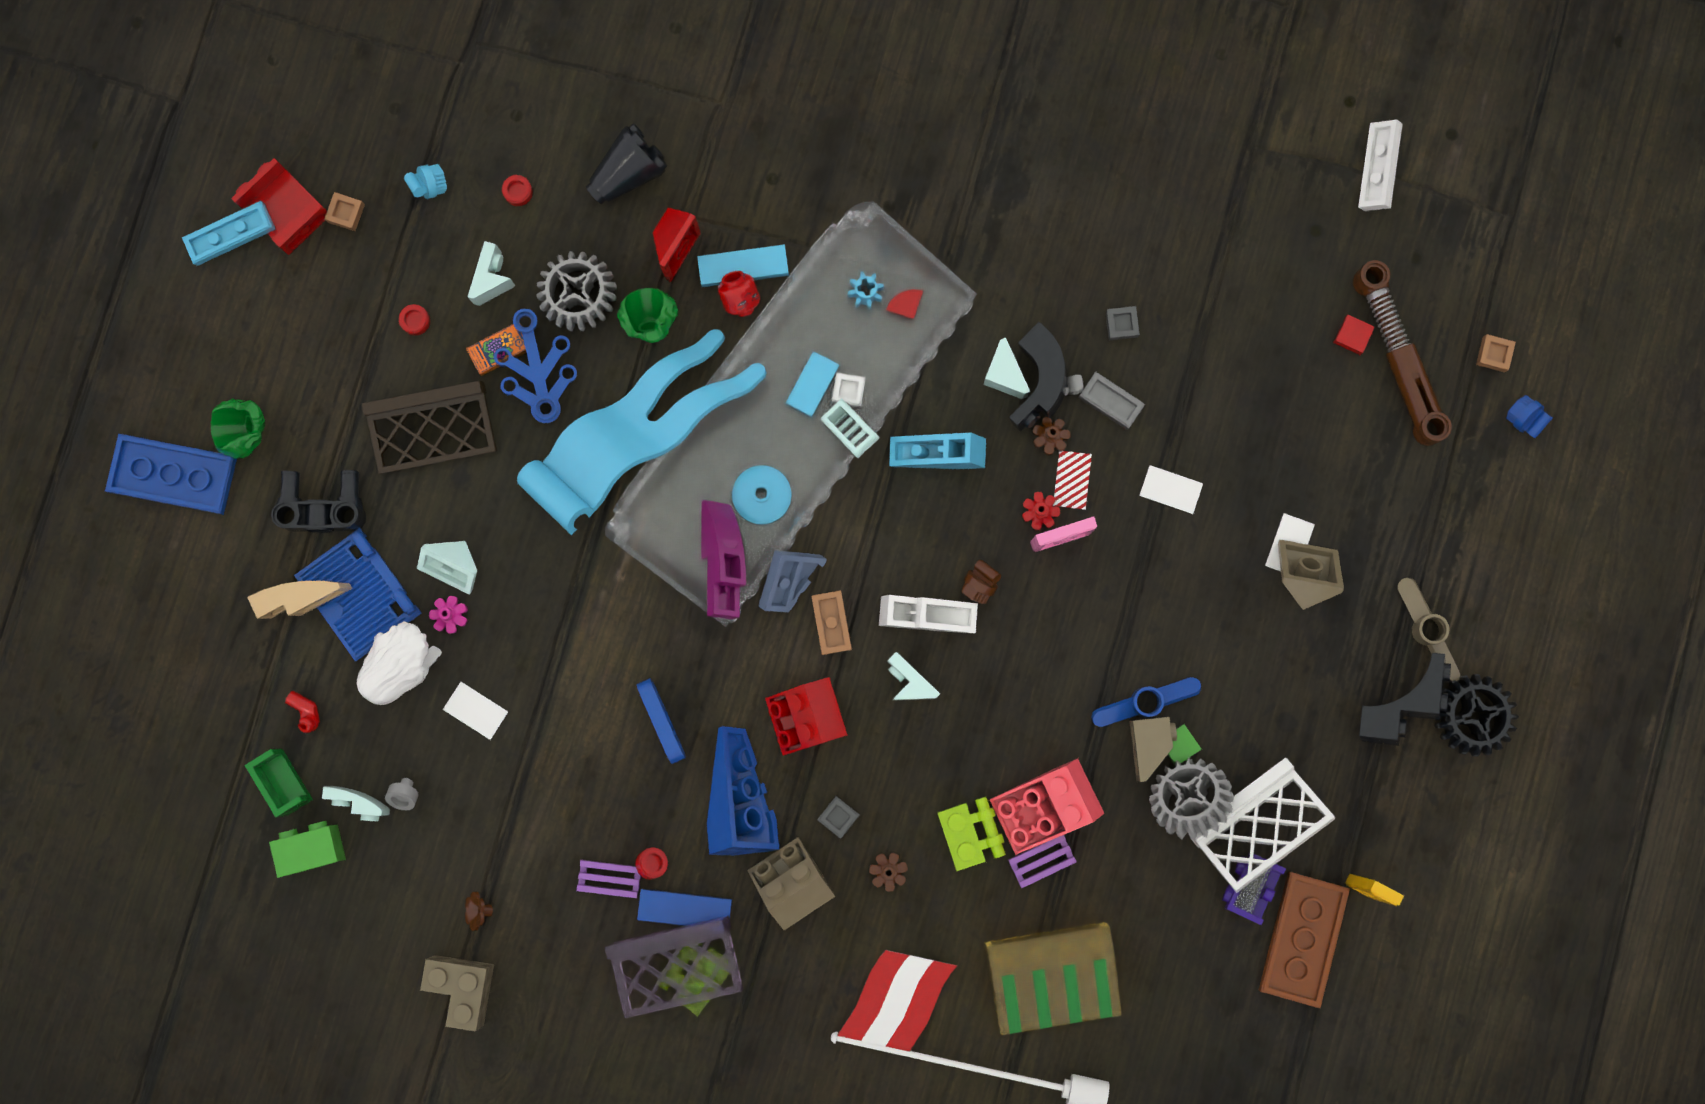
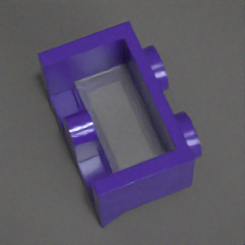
(1254, 897)

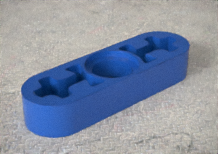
(661, 721)

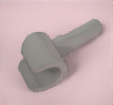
(1074, 384)

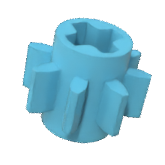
(860, 295)

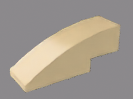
(295, 597)

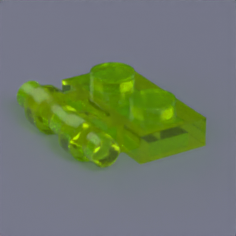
(694, 984)

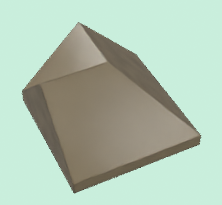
(1310, 572)

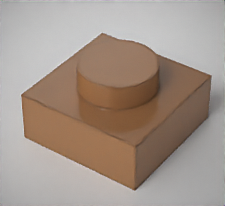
(344, 211)
(1495, 353)

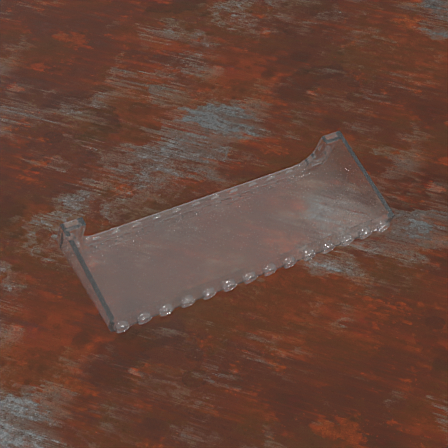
(811, 312)

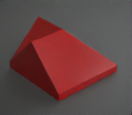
(674, 240)

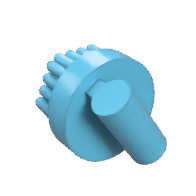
(427, 181)

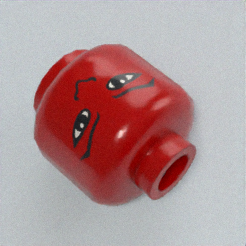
(738, 293)

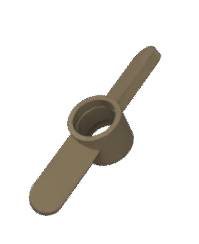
(1420, 613)

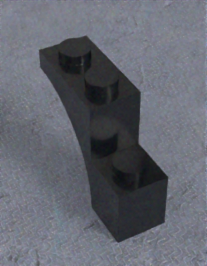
(1384, 722)

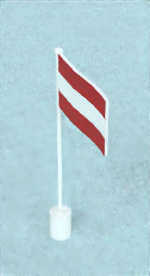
(898, 1007)

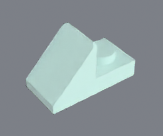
(485, 282)
(917, 687)

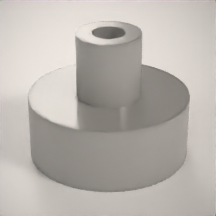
(402, 795)

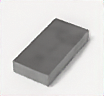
(1111, 400)

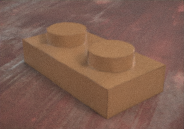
(831, 622)

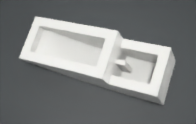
(928, 614)

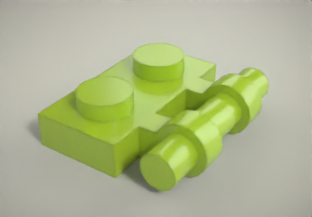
(962, 837)

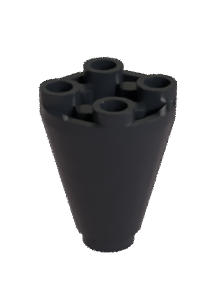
(626, 166)

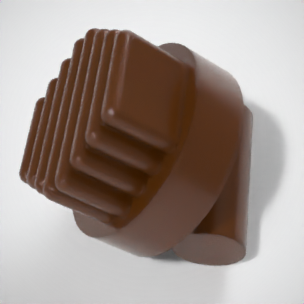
(981, 582)

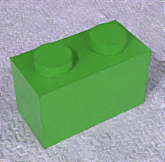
(307, 850)

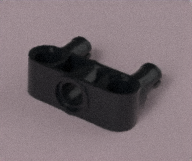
(319, 515)

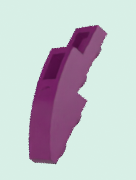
(726, 559)

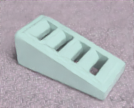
(837, 415)

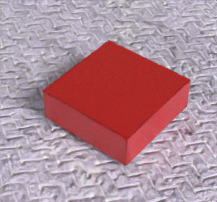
(1354, 334)

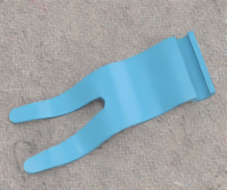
(614, 439)

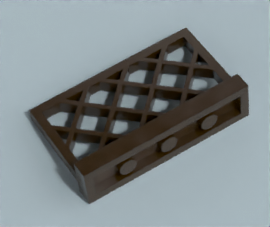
(426, 401)

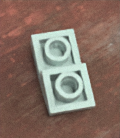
(362, 803)

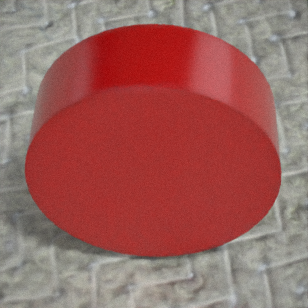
(517, 190)
(414, 319)
(651, 863)

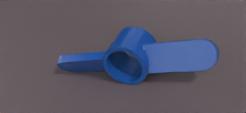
(1129, 708)

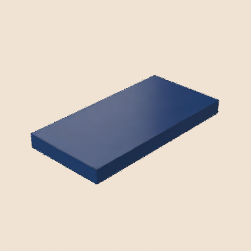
(170, 474)

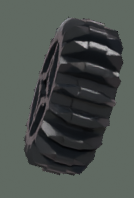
(1480, 726)

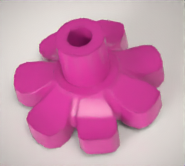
(453, 617)

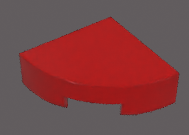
(905, 303)

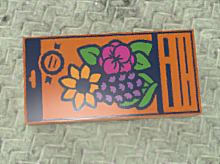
(483, 351)

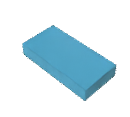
(812, 384)

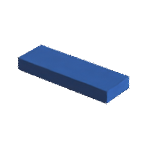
(680, 907)

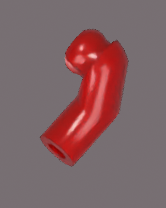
(308, 711)

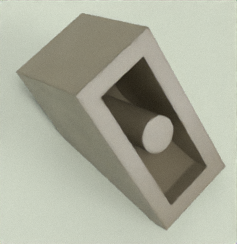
(1151, 744)

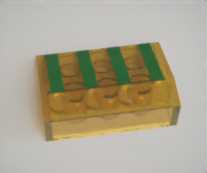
(1054, 978)

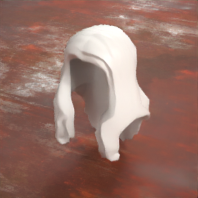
(395, 664)

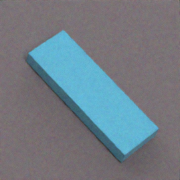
(228, 233)
(758, 262)

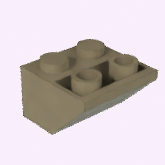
(790, 884)

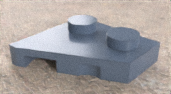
(788, 579)

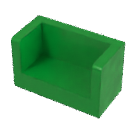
(278, 782)

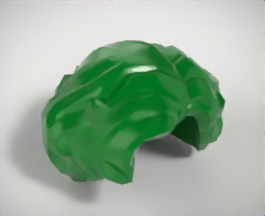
(647, 314)
(237, 427)

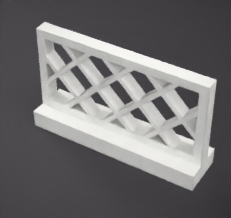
(1250, 799)

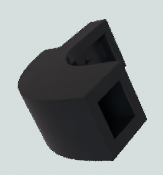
(1046, 354)

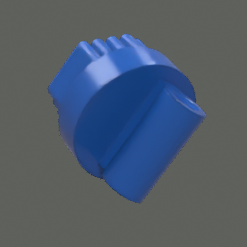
(1528, 416)

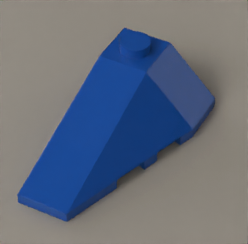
(737, 806)

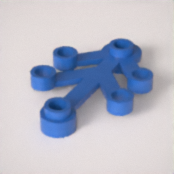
(537, 372)

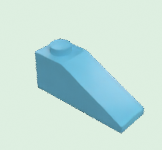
(938, 451)

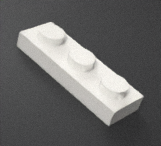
(1380, 165)

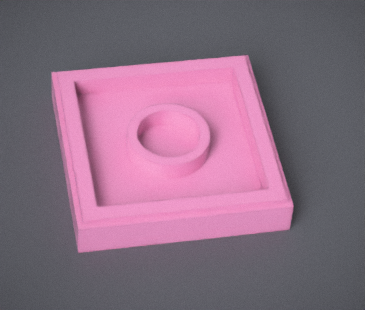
(1063, 534)

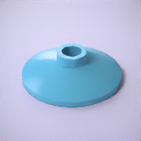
(761, 510)

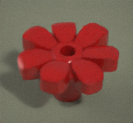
(1037, 517)

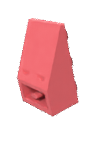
(1047, 807)

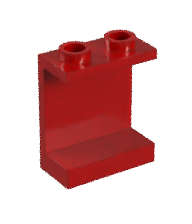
(290, 205)

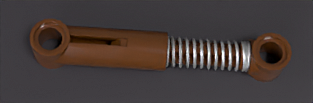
(1403, 357)

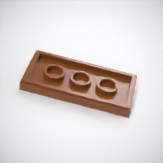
(1304, 939)

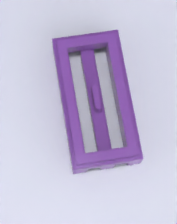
(1046, 872)
(583, 876)

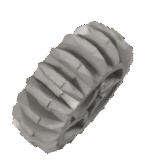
(570, 299)
(1191, 814)

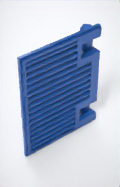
(366, 607)

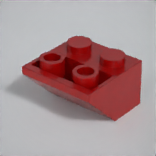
(806, 716)

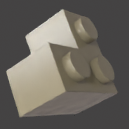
(466, 983)

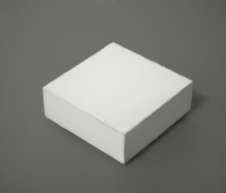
(849, 388)

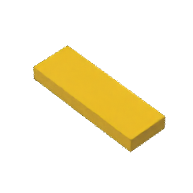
(1374, 890)

